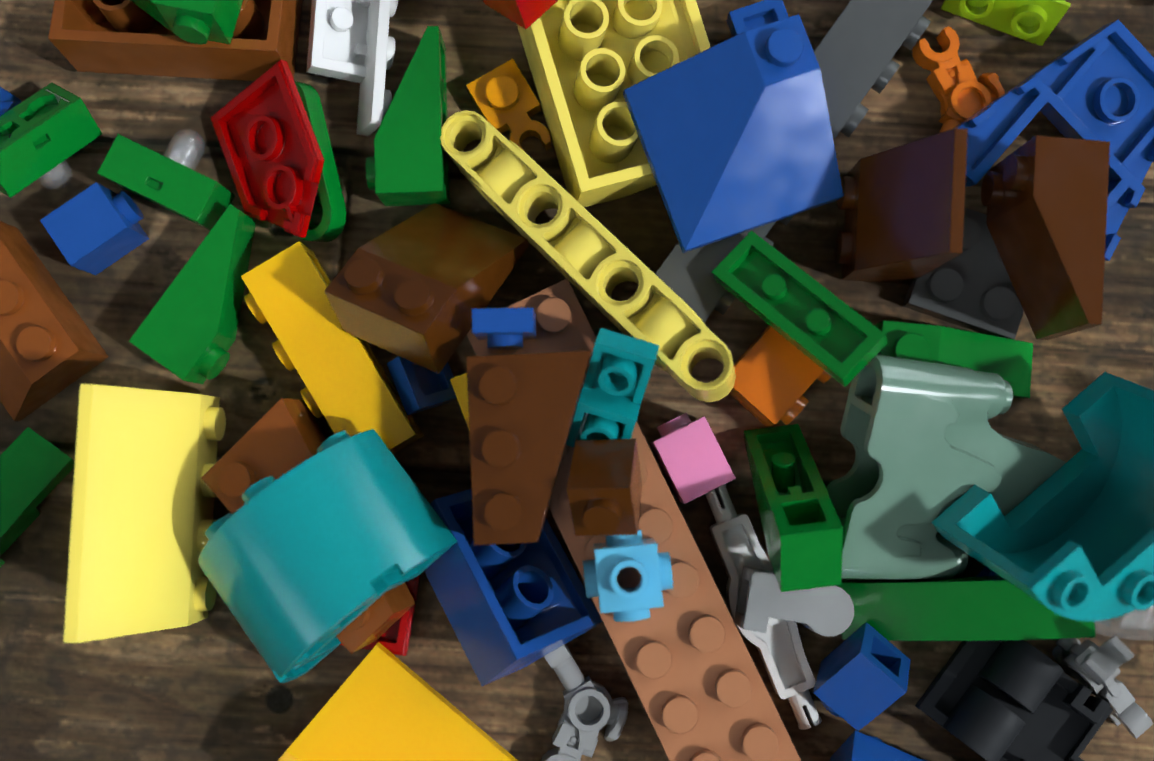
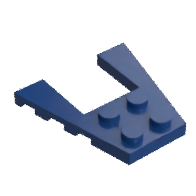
(1088, 93)

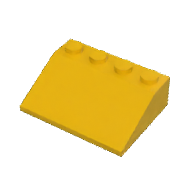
(391, 716)

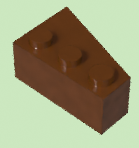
(517, 438)

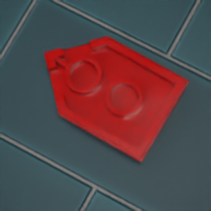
(272, 150)

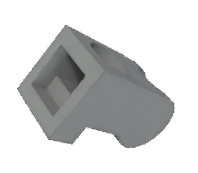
(820, 609)

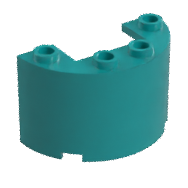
(1089, 528)
(320, 549)

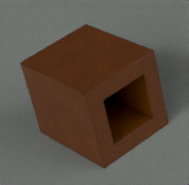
(605, 487)

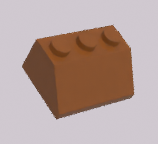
(40, 332)

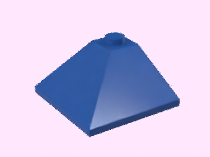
(738, 134)

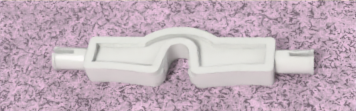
(781, 644)

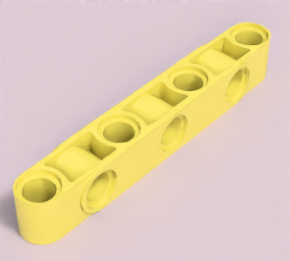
(586, 253)

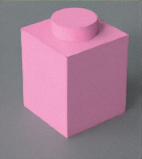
(691, 457)

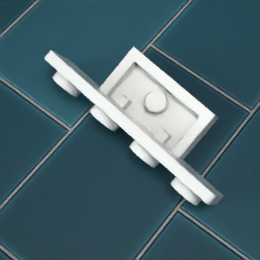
(353, 45)

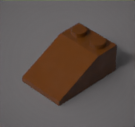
(904, 210)
(1051, 229)
(421, 281)

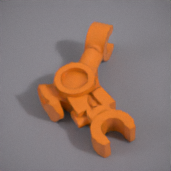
(955, 80)

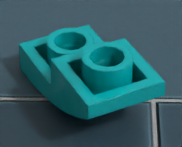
(613, 388)

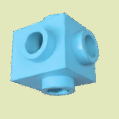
(623, 552)

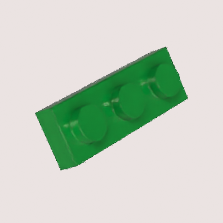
(800, 308)

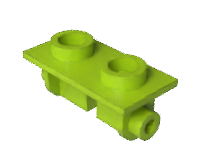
(1020, 18)

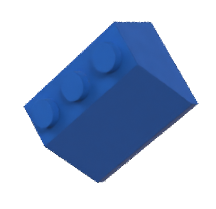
(506, 598)

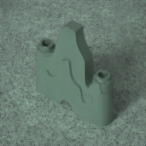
(918, 449)

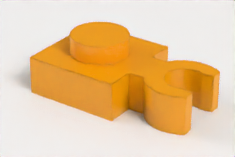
(509, 103)

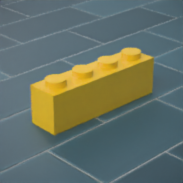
(338, 369)

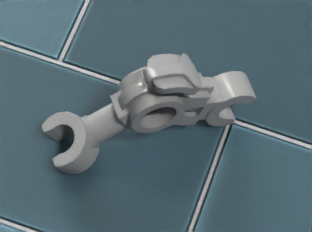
(1097, 670)
(585, 711)

